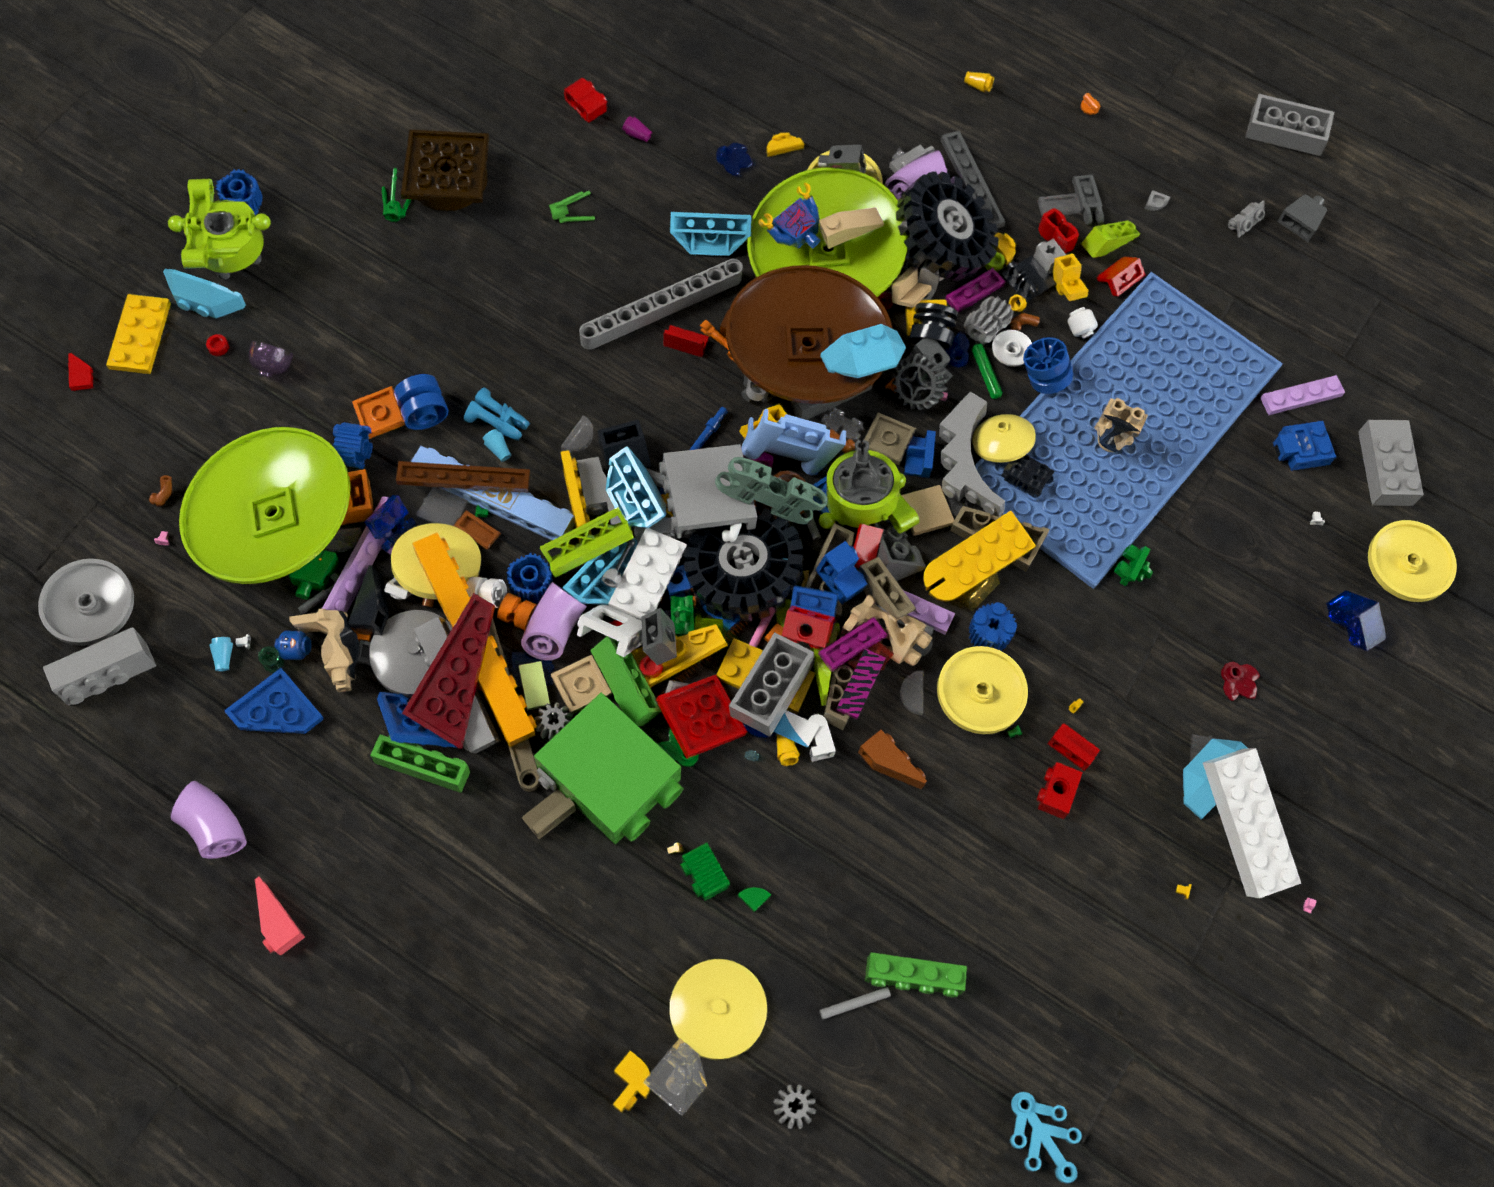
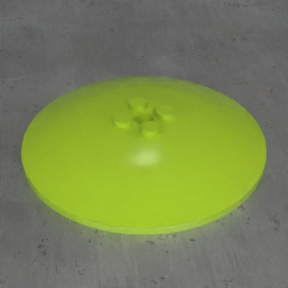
(869, 258)
(237, 488)

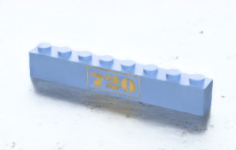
(515, 507)

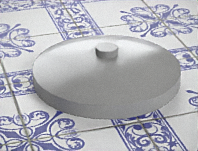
(86, 602)
(396, 655)

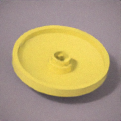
(1412, 561)
(408, 569)
(982, 690)
(718, 1009)

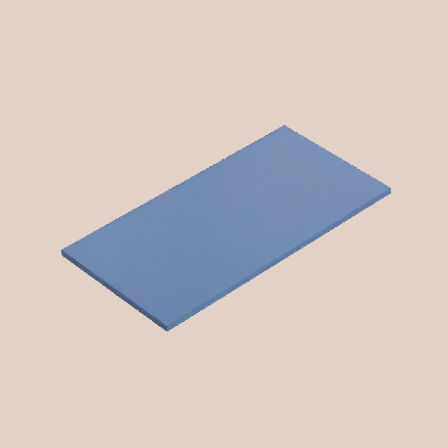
(1155, 356)

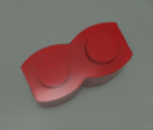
(585, 99)
(1054, 226)

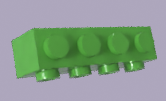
(626, 682)
(420, 763)
(916, 974)

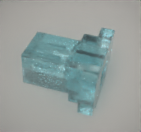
(751, 755)

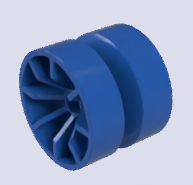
(1048, 365)
(421, 401)

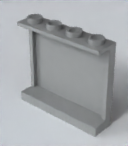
(693, 490)

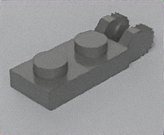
(1088, 198)

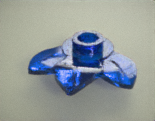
(734, 158)
(959, 348)

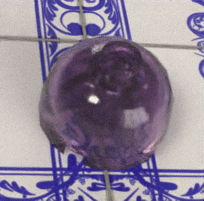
(269, 359)

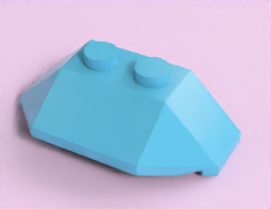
(710, 232)
(202, 295)
(864, 352)
(634, 490)
(587, 583)
(1196, 787)

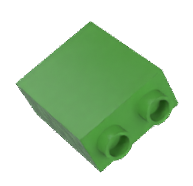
(610, 769)

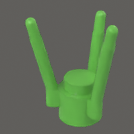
(560, 209)

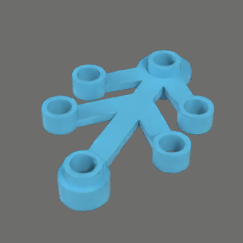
(1041, 1133)

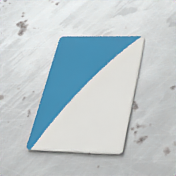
(796, 728)

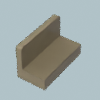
(549, 813)

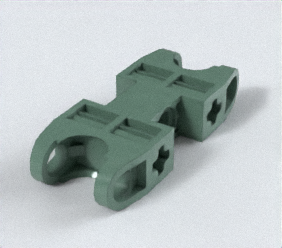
(771, 490)

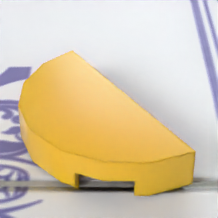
(783, 143)
(1006, 247)

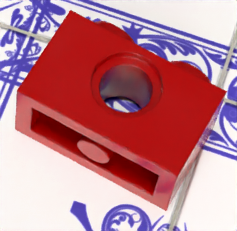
(820, 623)
(1068, 781)

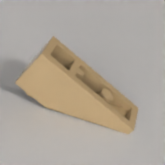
(849, 225)

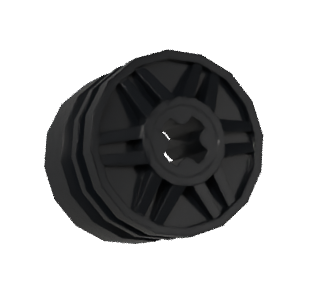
(934, 323)

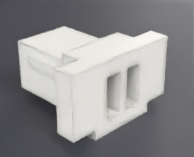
(1317, 520)
(245, 641)

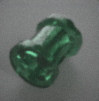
(264, 659)

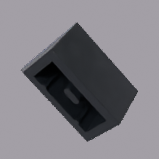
(618, 437)

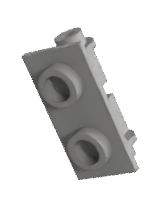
(1249, 217)

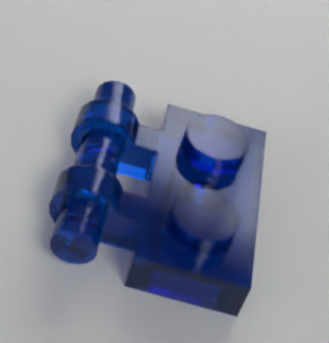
(385, 518)

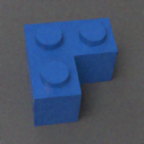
(840, 574)

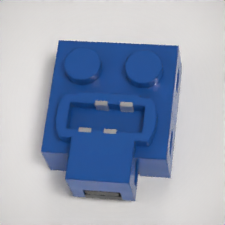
(1304, 446)

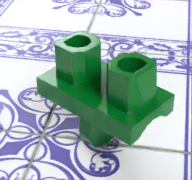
(1137, 568)
(682, 614)

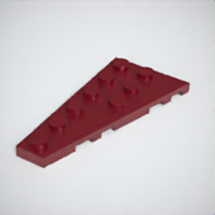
(449, 686)

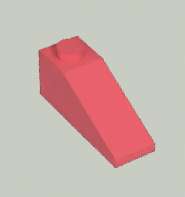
(275, 922)

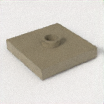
(889, 437)

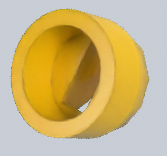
(1015, 306)

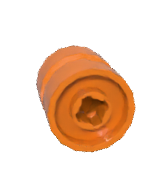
(516, 611)

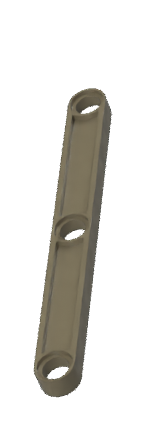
(521, 752)

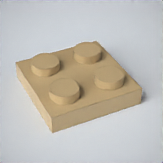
(580, 684)

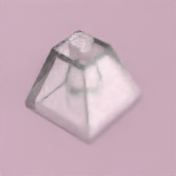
(678, 1077)

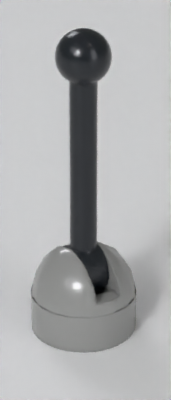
(612, 576)

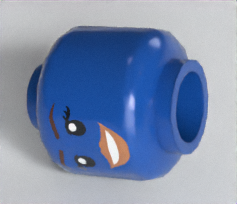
(293, 645)

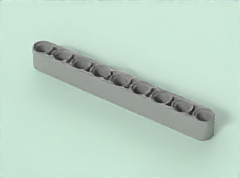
(654, 310)

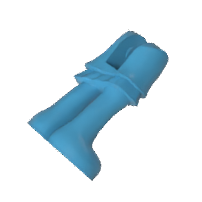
(507, 418)

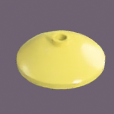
(1003, 438)

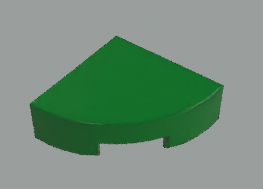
(754, 897)

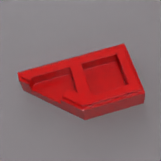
(79, 374)

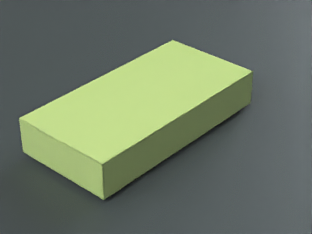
(534, 685)

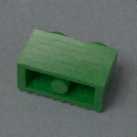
(705, 872)

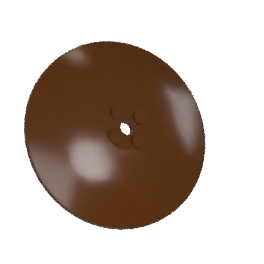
(793, 307)

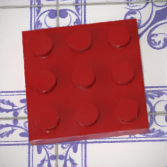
(700, 716)

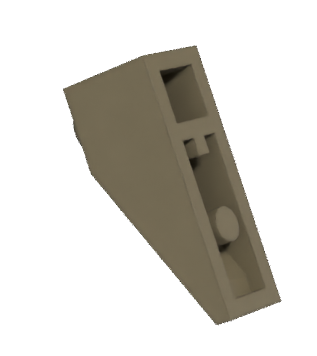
(885, 589)

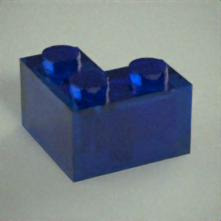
(1360, 617)

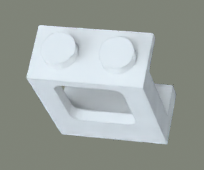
(627, 634)

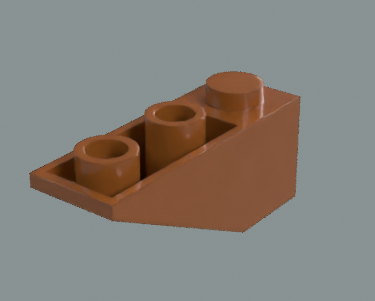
(887, 759)

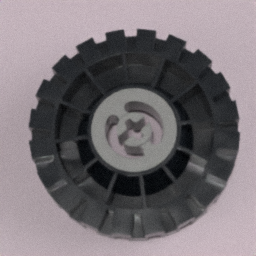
(947, 226)
(751, 585)

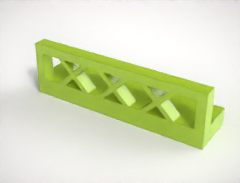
(590, 545)

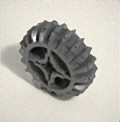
(911, 389)

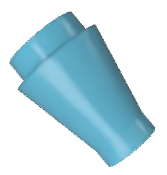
(496, 443)
(221, 652)

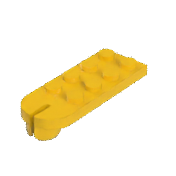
(977, 558)

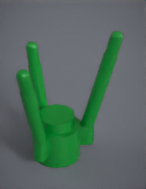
(392, 210)

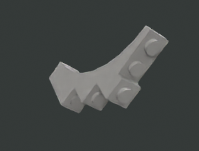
(956, 456)
(597, 500)

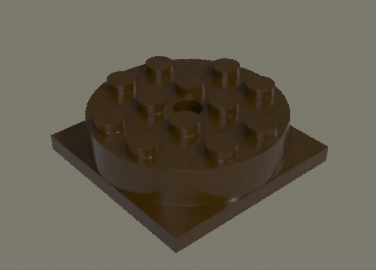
(445, 168)

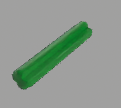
(987, 371)

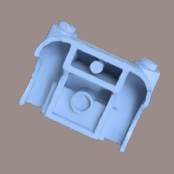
(793, 439)

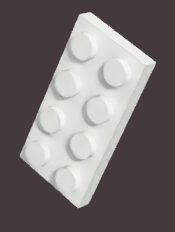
(647, 574)

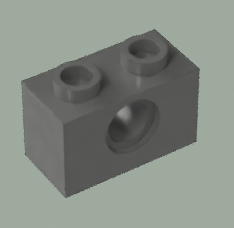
(658, 636)

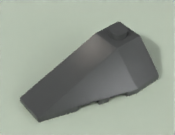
(897, 553)

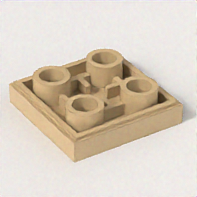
(931, 509)

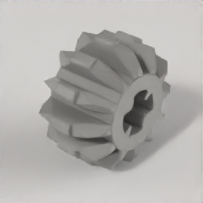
(999, 310)
(981, 326)
(551, 714)
(789, 1099)

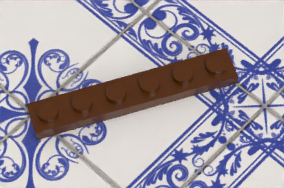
(463, 476)

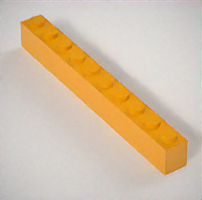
(493, 679)

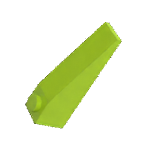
(822, 672)

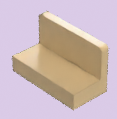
(908, 290)

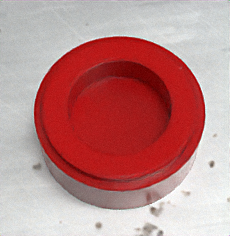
(217, 345)
(650, 668)

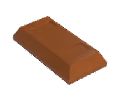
(477, 529)

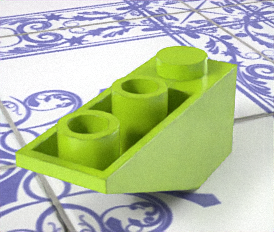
(1109, 237)

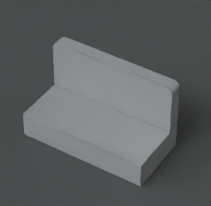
(908, 157)

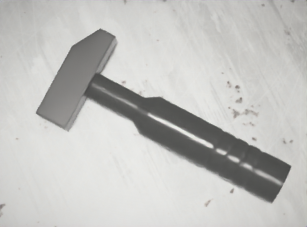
(318, 598)

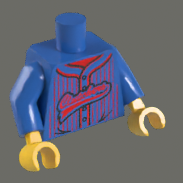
(797, 223)

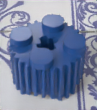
(240, 187)
(352, 443)
(520, 573)
(1000, 621)

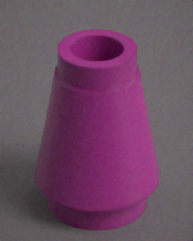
(636, 129)

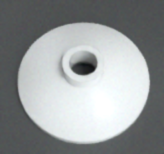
(1013, 341)

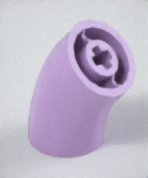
(911, 172)
(551, 624)
(208, 822)

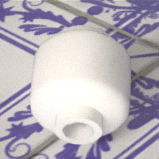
(1082, 322)

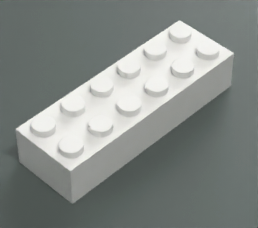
(1251, 823)

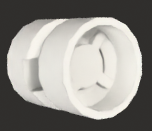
(491, 590)

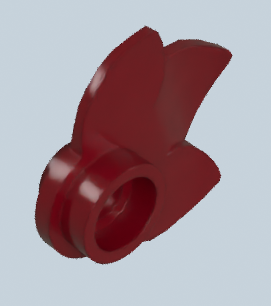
(1242, 682)

